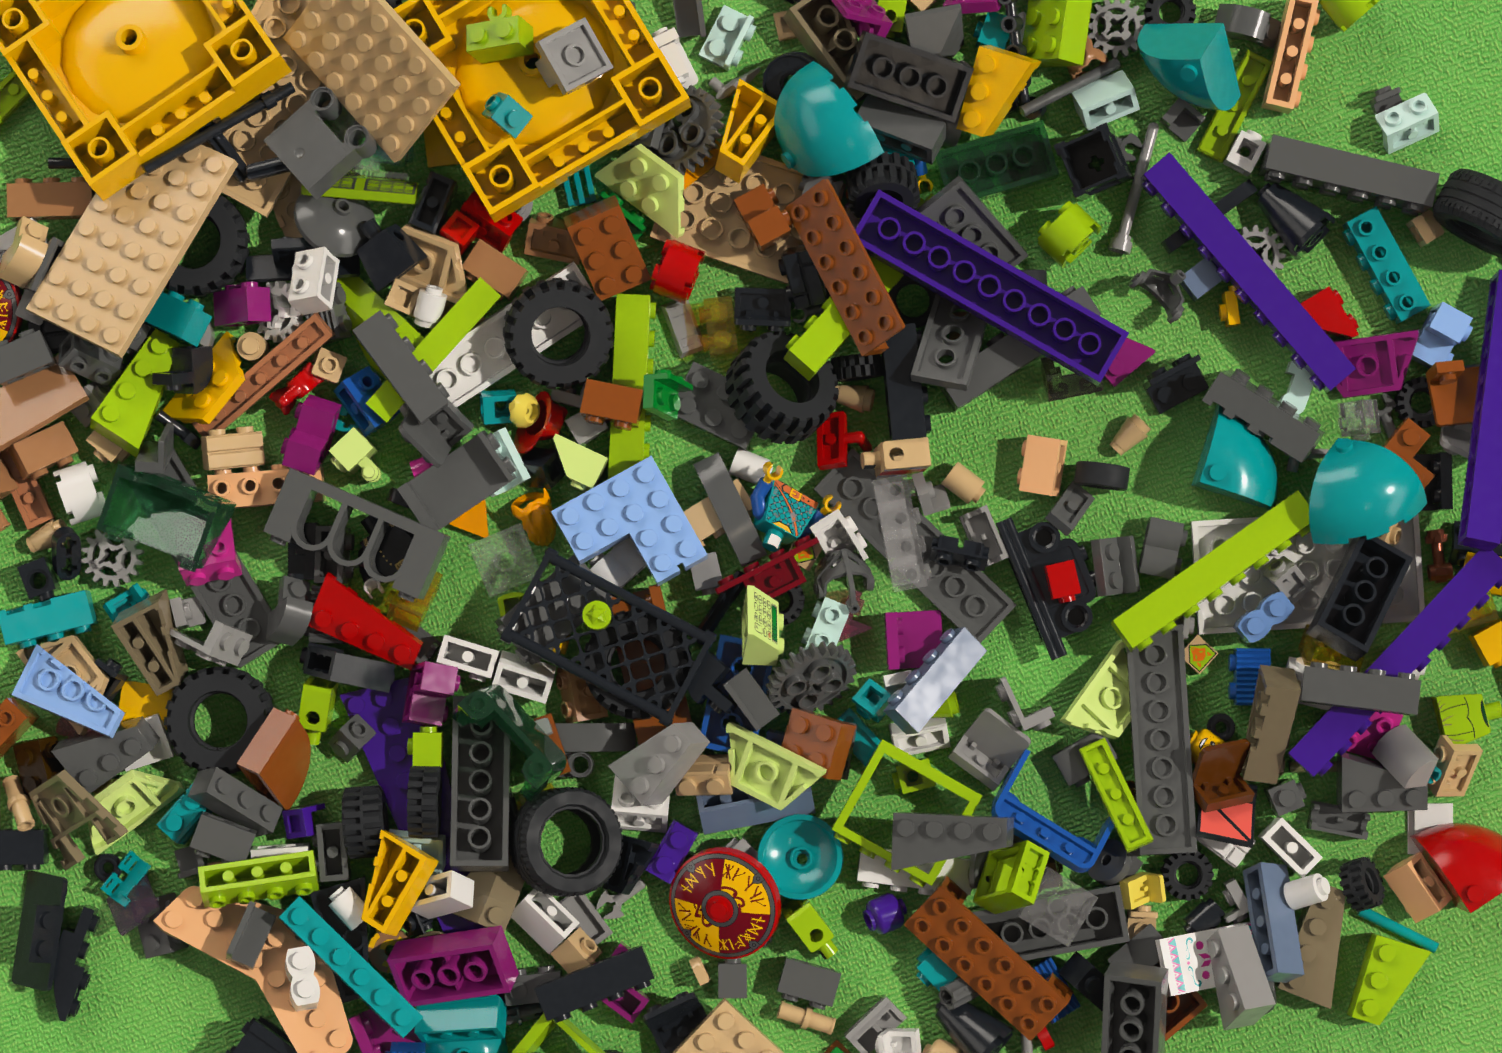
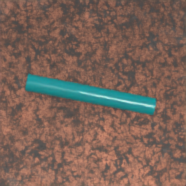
(1399, 930)

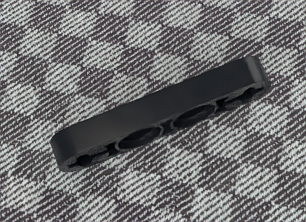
(1224, 205)

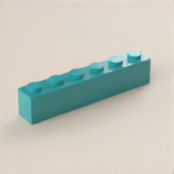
(350, 967)

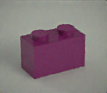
(242, 305)

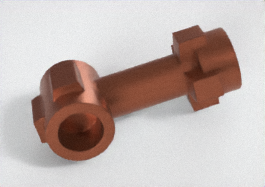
(1439, 570)

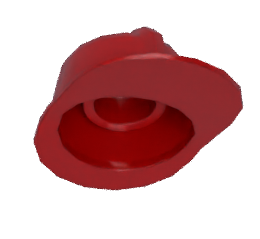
(548, 423)

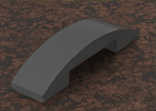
(730, 509)
(597, 737)

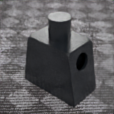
(388, 253)

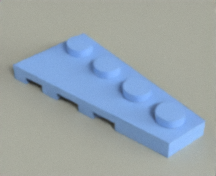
(63, 693)

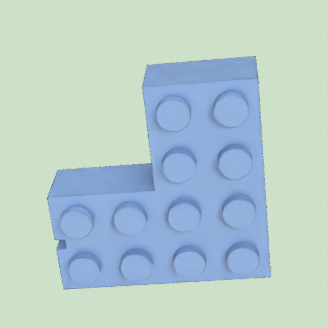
(637, 507)

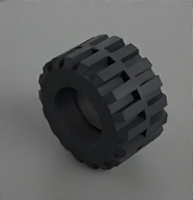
(885, 173)
(363, 819)

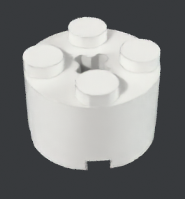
(79, 492)

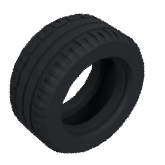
(1472, 209)
(604, 846)

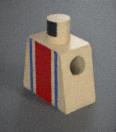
(898, 457)

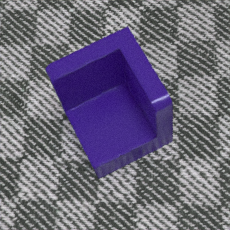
(299, 820)

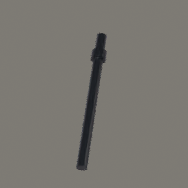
(266, 101)

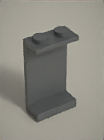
(459, 483)
(556, 610)

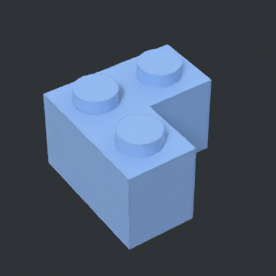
(1439, 333)

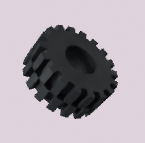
(424, 802)

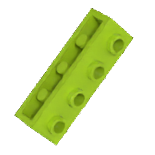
(258, 879)

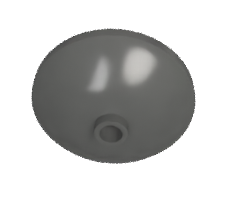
(326, 225)

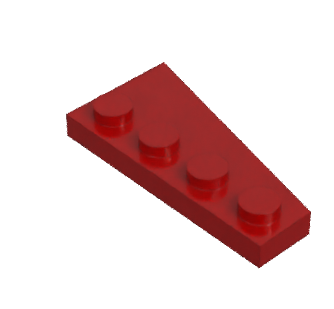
(354, 621)

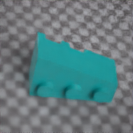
(48, 619)

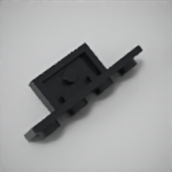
(279, 264)

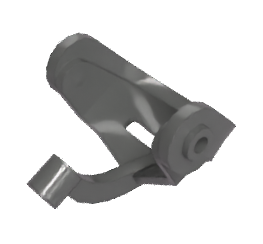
(1161, 290)
(846, 567)

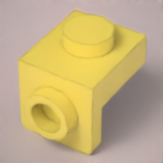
(1141, 889)

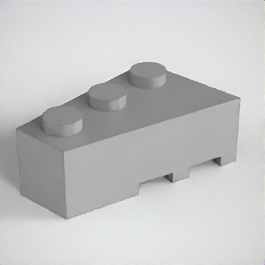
(660, 762)
(1239, 977)

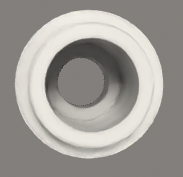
(429, 306)

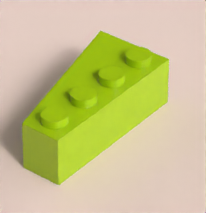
(133, 400)

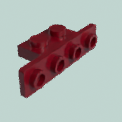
(774, 576)

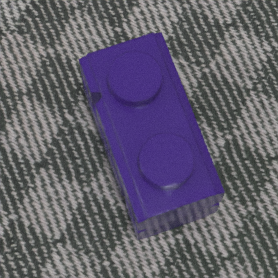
(672, 851)

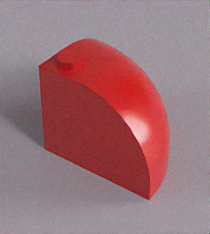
(1465, 861)

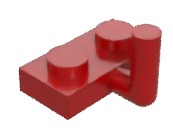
(833, 441)

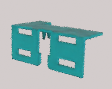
(133, 878)

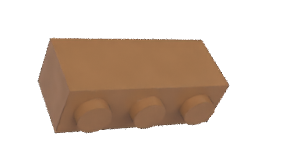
(48, 199)

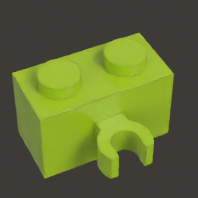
(500, 37)

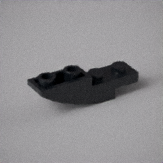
(69, 972)

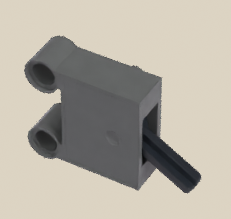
(311, 148)

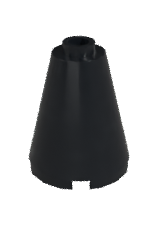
(1293, 218)
(974, 1029)

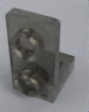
(1065, 386)

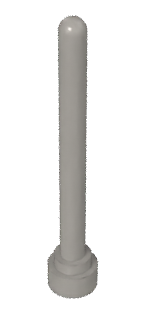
(1121, 241)

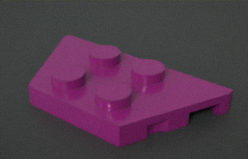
(1379, 362)

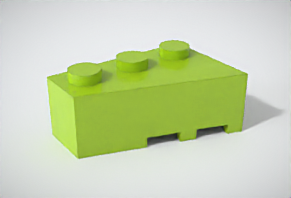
(1384, 977)

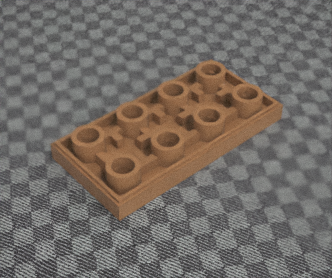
(37, 402)

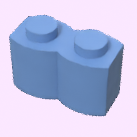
(1258, 622)

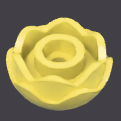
(524, 410)

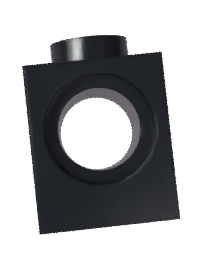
(30, 570)

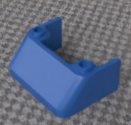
(1029, 825)

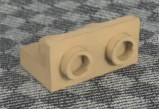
(1457, 767)

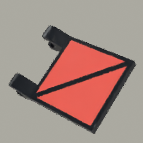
(1229, 824)

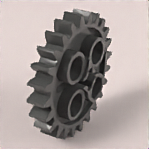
(692, 133)
(811, 678)

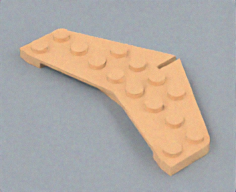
(212, 932)

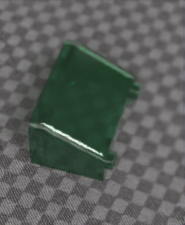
(165, 515)
(544, 757)

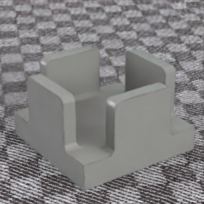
(572, 57)

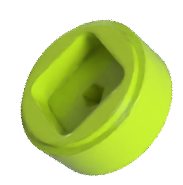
(597, 615)

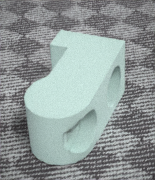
(1299, 387)

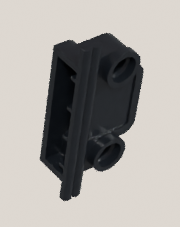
(1028, 555)

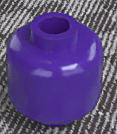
(884, 914)

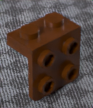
(1218, 777)

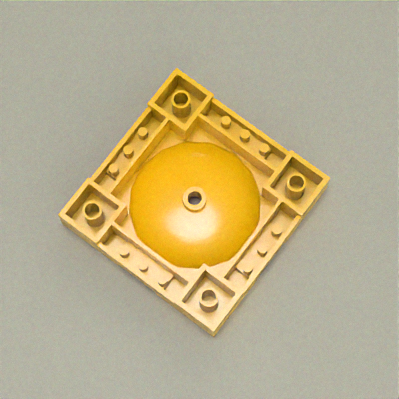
(134, 101)
(565, 128)

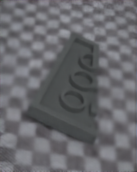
(966, 215)

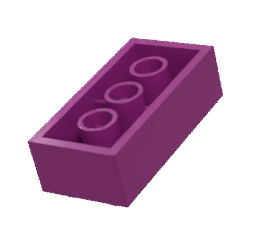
(453, 966)

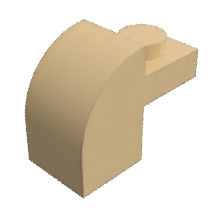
(25, 254)

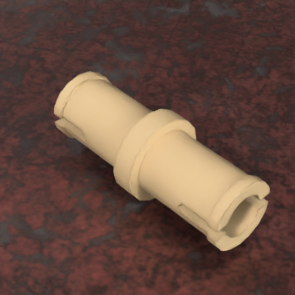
(18, 803)
(806, 1018)

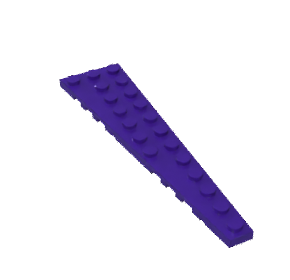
(392, 764)

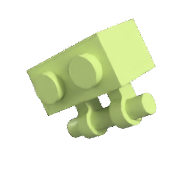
(355, 452)

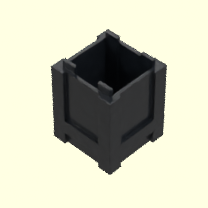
(1077, 157)
(263, 1037)

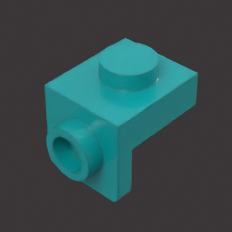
(506, 114)
(125, 600)

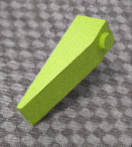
(363, 303)

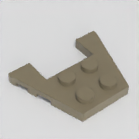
(67, 806)

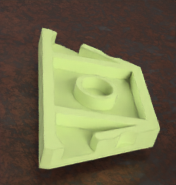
(648, 186)
(1104, 700)
(767, 768)
(133, 801)

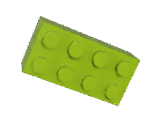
(1057, 31)

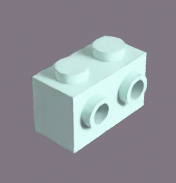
(1105, 100)

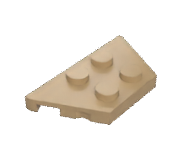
(440, 268)
(78, 659)

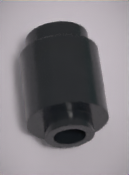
(1203, 917)

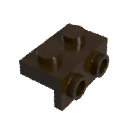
(36, 762)

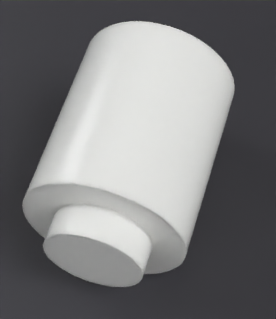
(748, 466)
(1306, 891)
(347, 906)

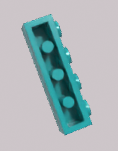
(1385, 265)

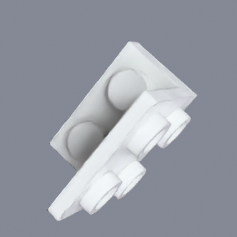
(634, 815)

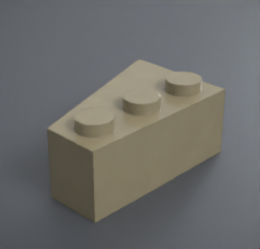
(147, 638)

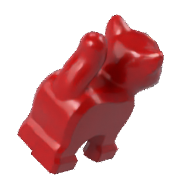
(295, 389)

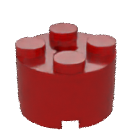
(677, 271)

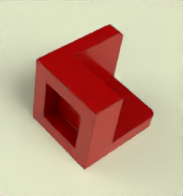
(460, 230)

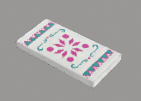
(1188, 961)

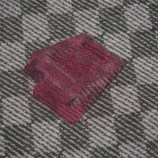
(851, 626)

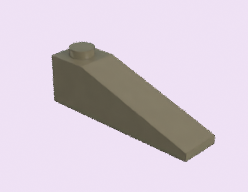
(493, 896)

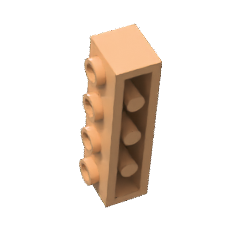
(1289, 55)
(254, 486)

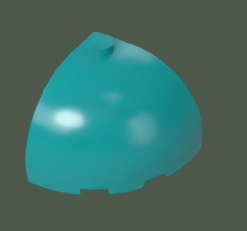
(1192, 62)
(819, 126)
(1237, 463)
(1361, 493)

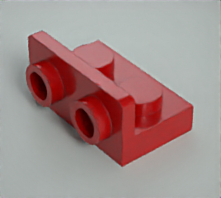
(495, 234)

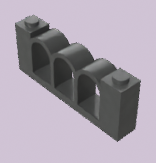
(294, 505)

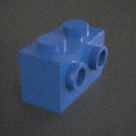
(355, 393)

